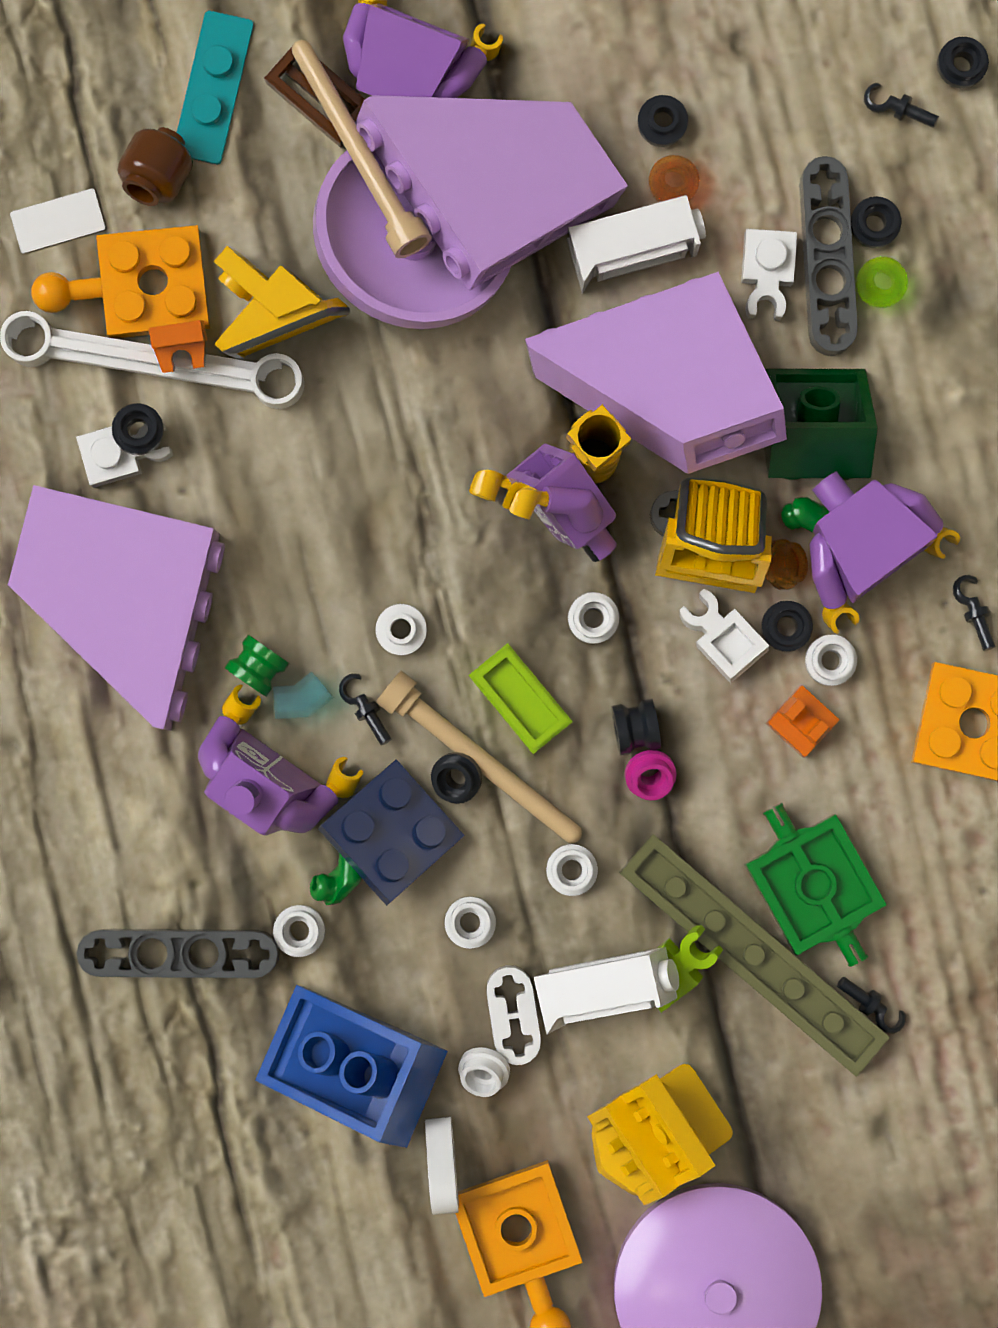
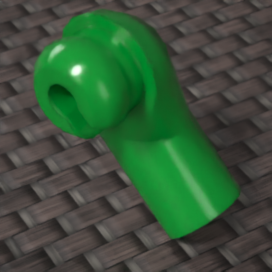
(802, 513)
(336, 885)

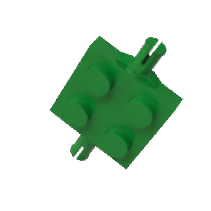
(815, 884)

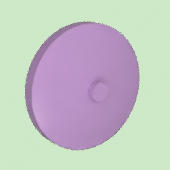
(363, 268)
(717, 1262)

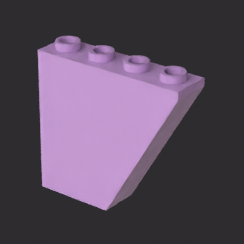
(490, 174)
(670, 372)
(120, 592)

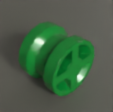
(256, 665)

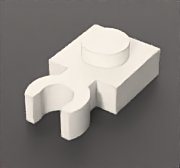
(768, 264)
(108, 462)
(727, 641)

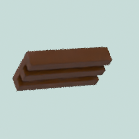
(274, 80)

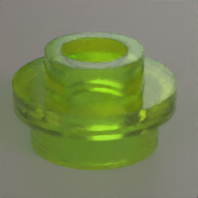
(881, 297)

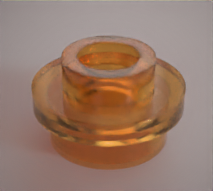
(673, 163)
(787, 564)

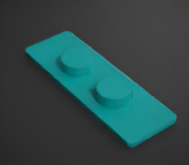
(214, 85)

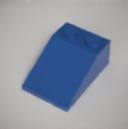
(351, 1067)

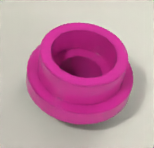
(654, 786)

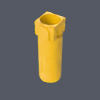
(603, 427)

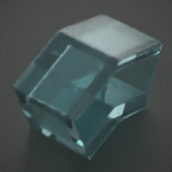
(300, 699)

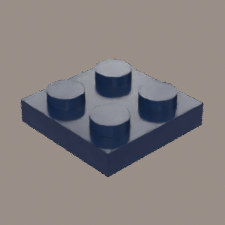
(391, 832)

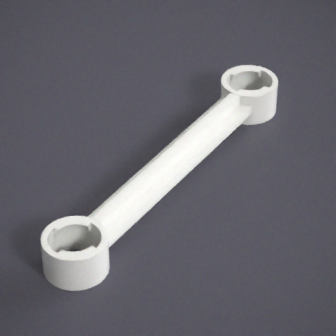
(142, 359)

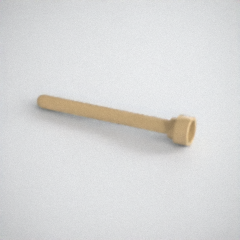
(405, 232)
(404, 699)

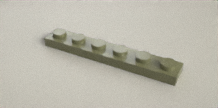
(755, 955)

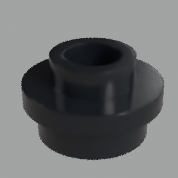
(971, 51)
(659, 135)
(886, 211)
(126, 418)
(802, 621)
(446, 787)

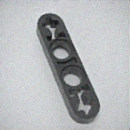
(832, 256)
(178, 960)

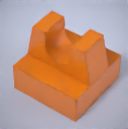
(181, 336)
(802, 721)

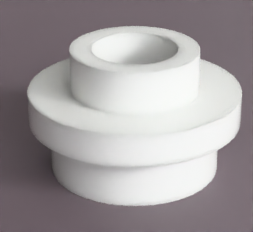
(593, 601)
(412, 641)
(845, 652)
(580, 884)
(458, 934)
(287, 942)
(483, 1071)

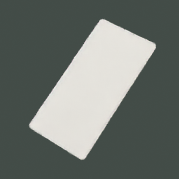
(57, 220)

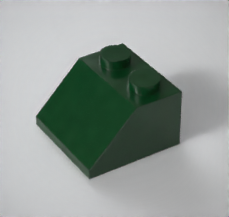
(826, 424)

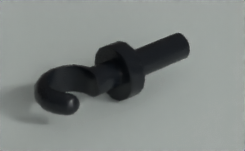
(901, 107)
(976, 613)
(367, 710)
(870, 1004)

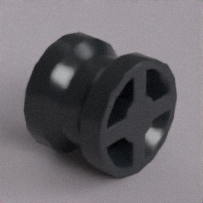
(636, 727)

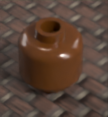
(154, 166)

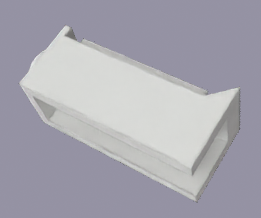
(635, 240)
(606, 987)

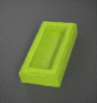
(520, 698)

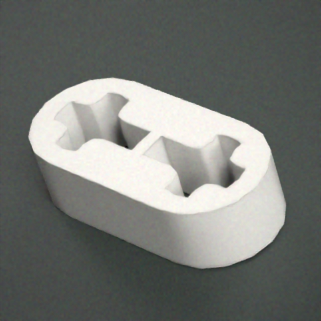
(526, 1013)
(441, 1166)

